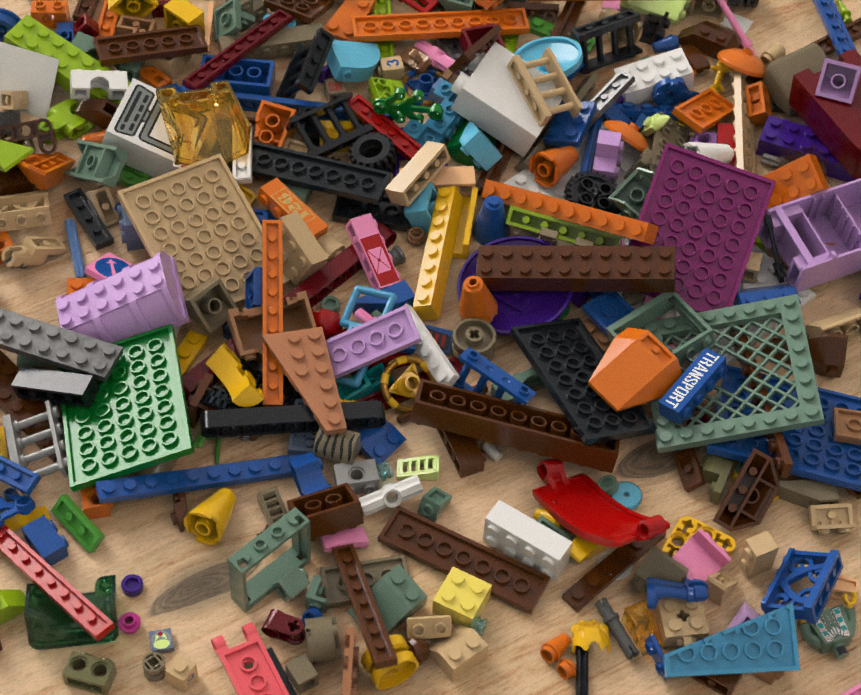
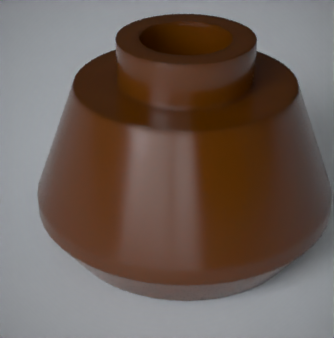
(419, 649)

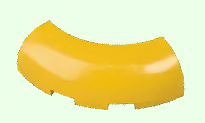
(236, 380)

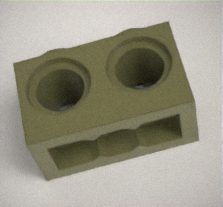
(87, 678)

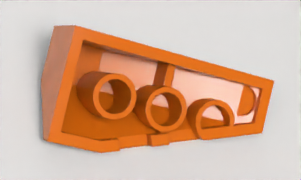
(271, 123)

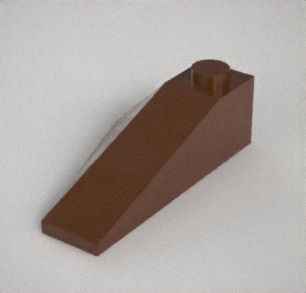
(826, 352)

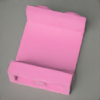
(701, 556)

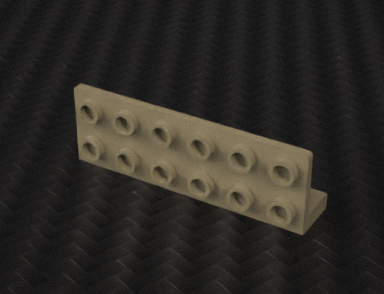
(670, 133)

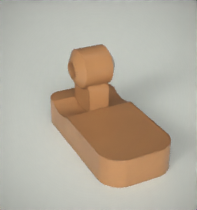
(415, 59)

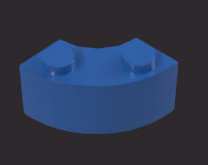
(308, 473)

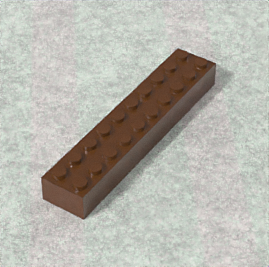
(577, 268)
(508, 425)

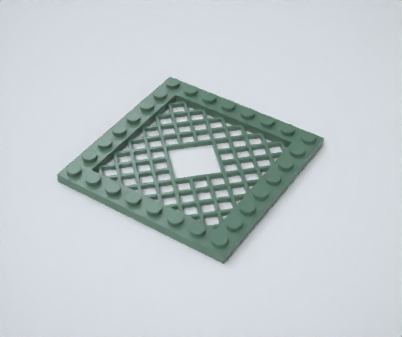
(809, 410)

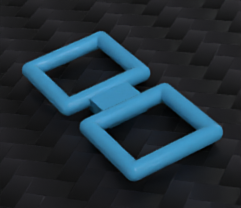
(346, 323)

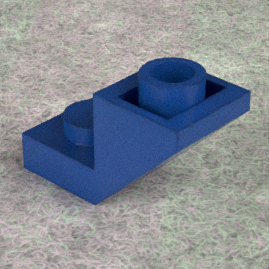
(65, 30)

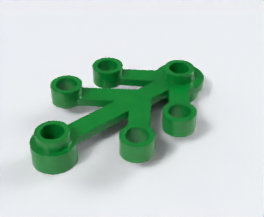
(406, 107)

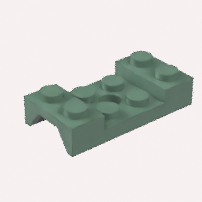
(99, 163)

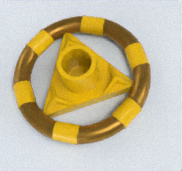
(407, 382)

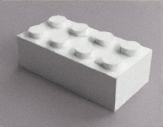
(652, 70)
(527, 540)

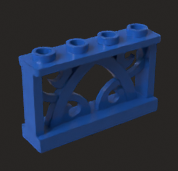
(824, 565)

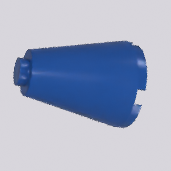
(491, 221)

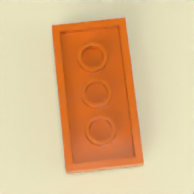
(704, 110)

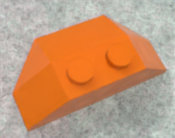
(46, 169)

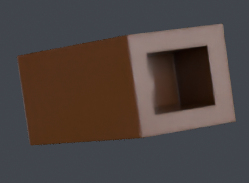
(97, 111)

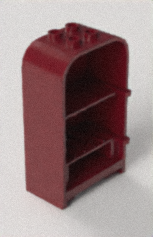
(831, 120)

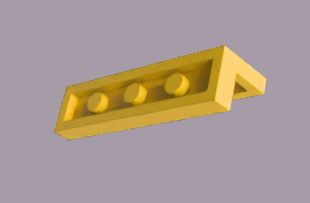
(465, 225)

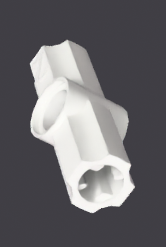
(404, 490)

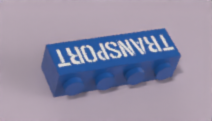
(693, 386)

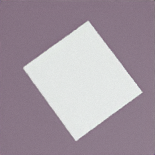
(28, 72)

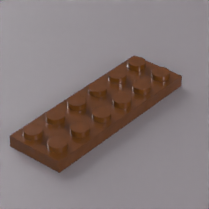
(150, 45)

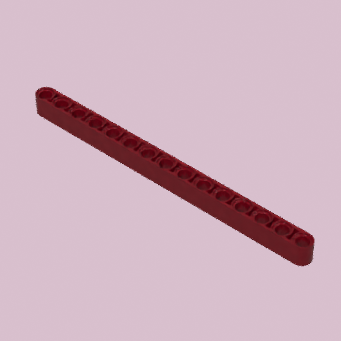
(317, 287)

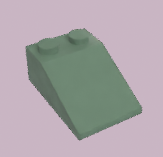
(396, 598)

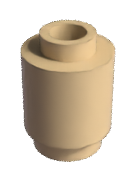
(772, 53)

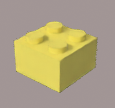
(461, 597)

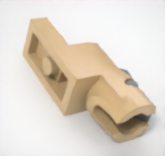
(32, 252)

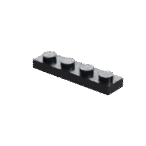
(88, 219)

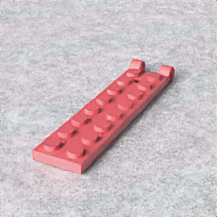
(262, 677)

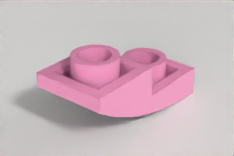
(347, 536)

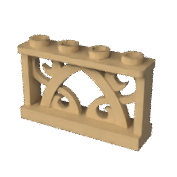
(25, 210)

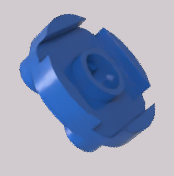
(677, 89)

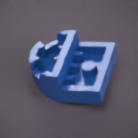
(380, 442)

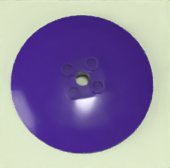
(519, 307)

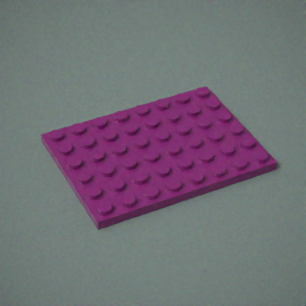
(710, 218)

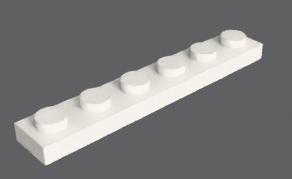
(433, 355)

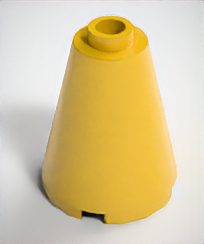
(211, 517)

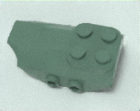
(632, 192)

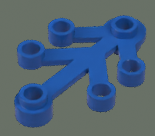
(20, 505)

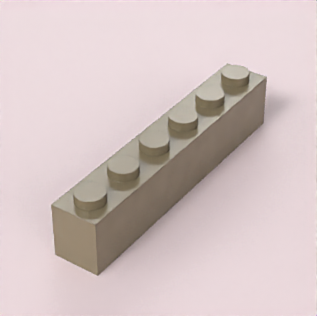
(280, 44)

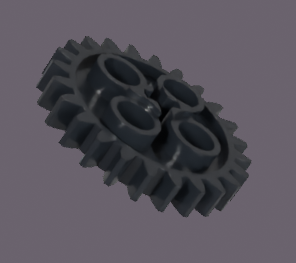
(581, 188)

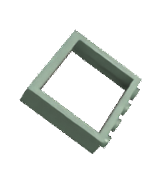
(656, 308)
(291, 525)

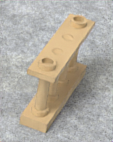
(534, 97)

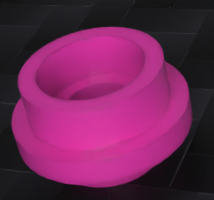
(129, 628)

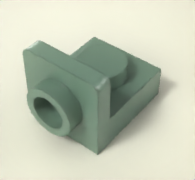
(433, 503)
(314, 595)

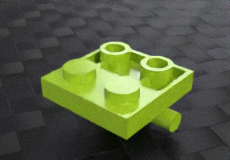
(384, 88)

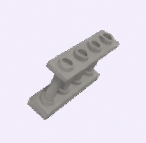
(17, 444)

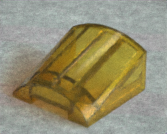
(204, 123)

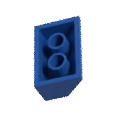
(763, 293)

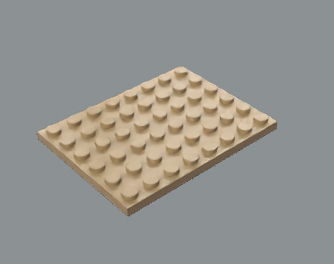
(200, 222)

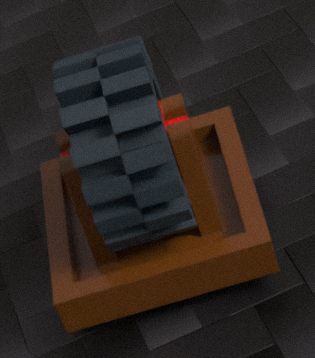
(206, 399)

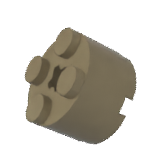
(322, 639)

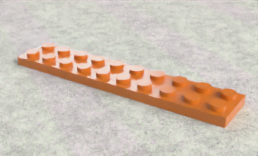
(435, 24)

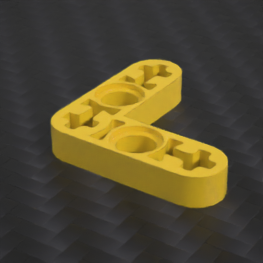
(695, 525)

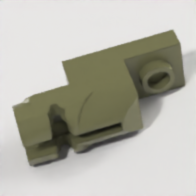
(716, 472)

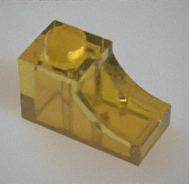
(640, 624)

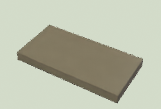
(373, 569)

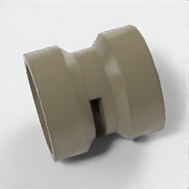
(154, 666)

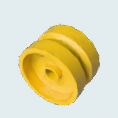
(395, 675)

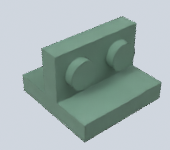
(230, 19)

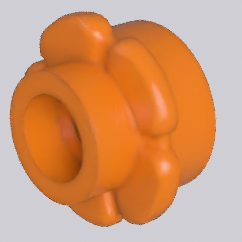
(566, 669)

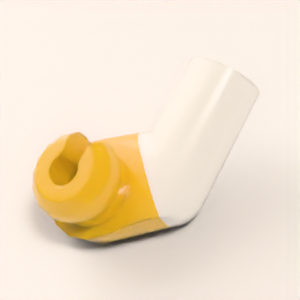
(490, 449)

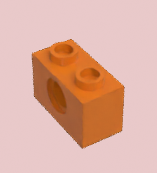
(50, 12)

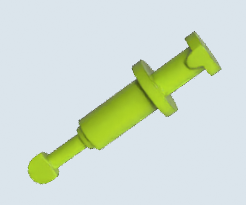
(844, 13)

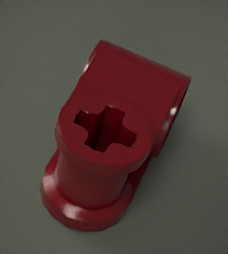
(283, 627)

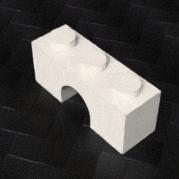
(83, 81)

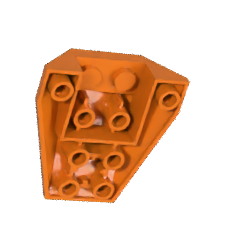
(635, 370)

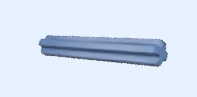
(75, 249)

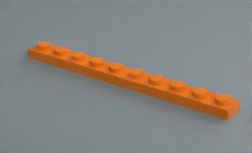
(272, 309)

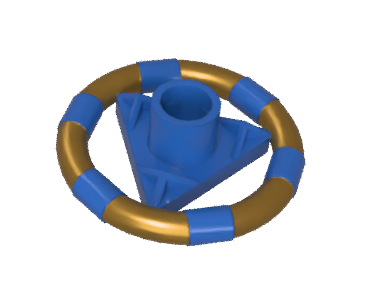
(424, 84)

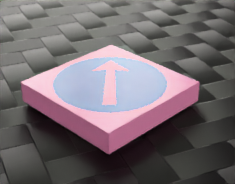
(105, 266)

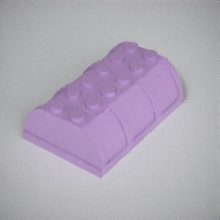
(127, 302)

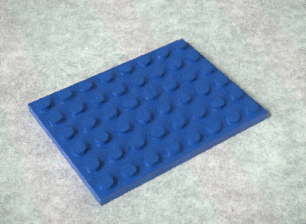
(810, 448)

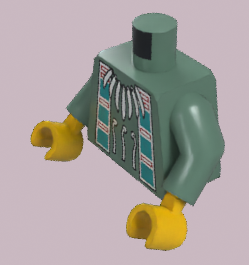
(833, 629)

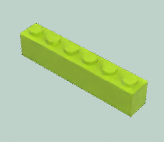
(567, 230)

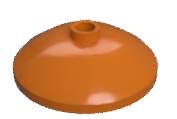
(742, 61)
(630, 133)

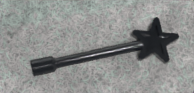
(778, 267)

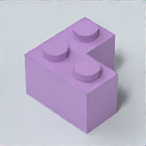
(607, 154)

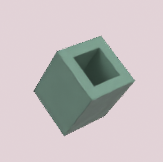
(292, 583)

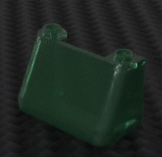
(53, 628)

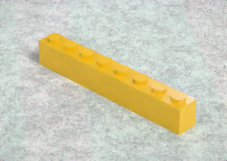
(438, 253)

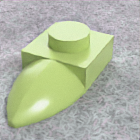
(654, 123)

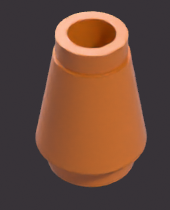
(554, 649)

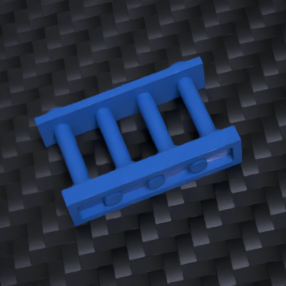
(493, 373)

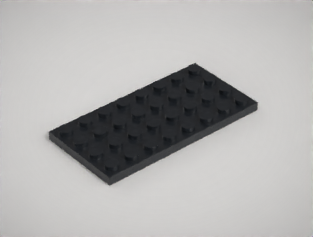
(565, 360)

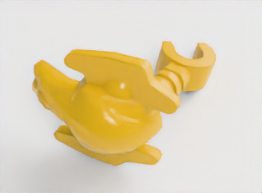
(721, 69)

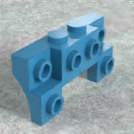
(439, 130)

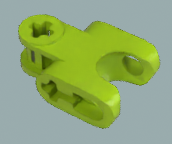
(66, 121)

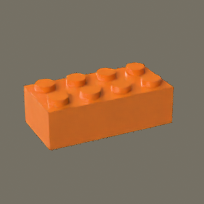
(796, 180)

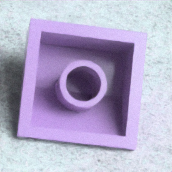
(838, 80)

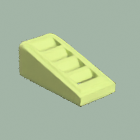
(424, 461)

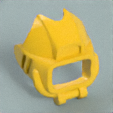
(587, 632)

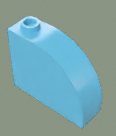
(353, 60)

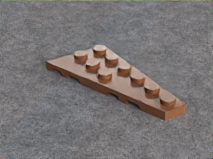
(309, 369)
(351, 663)

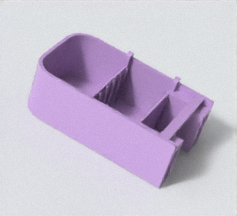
(817, 219)

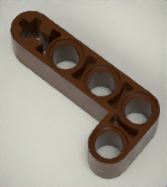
(35, 133)

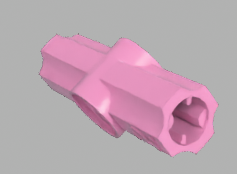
(439, 58)

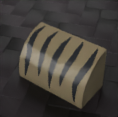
(337, 447)

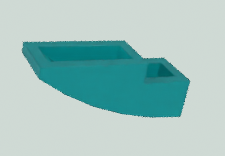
(369, 385)

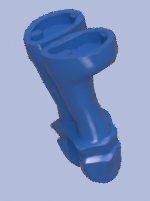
(690, 590)

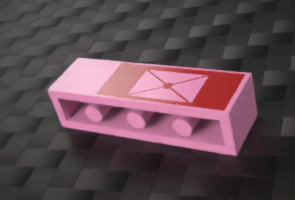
(372, 251)

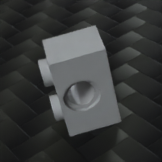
(364, 470)

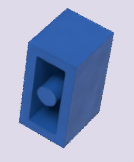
(45, 540)

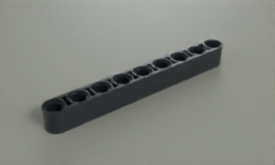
(285, 419)

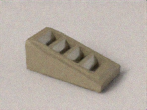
(269, 498)

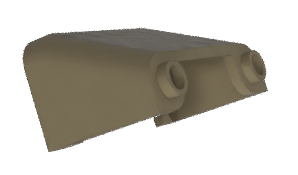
(780, 73)

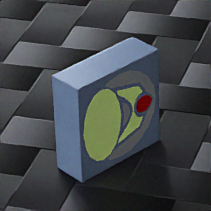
(161, 641)

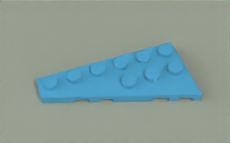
(751, 647)

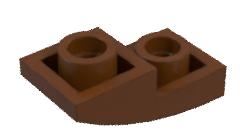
(695, 58)
(179, 510)

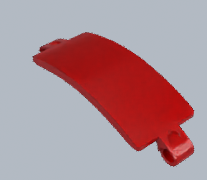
(590, 511)

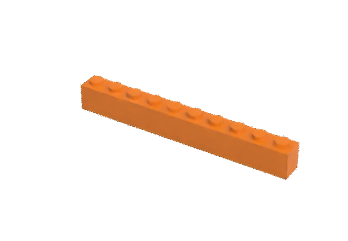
(572, 212)

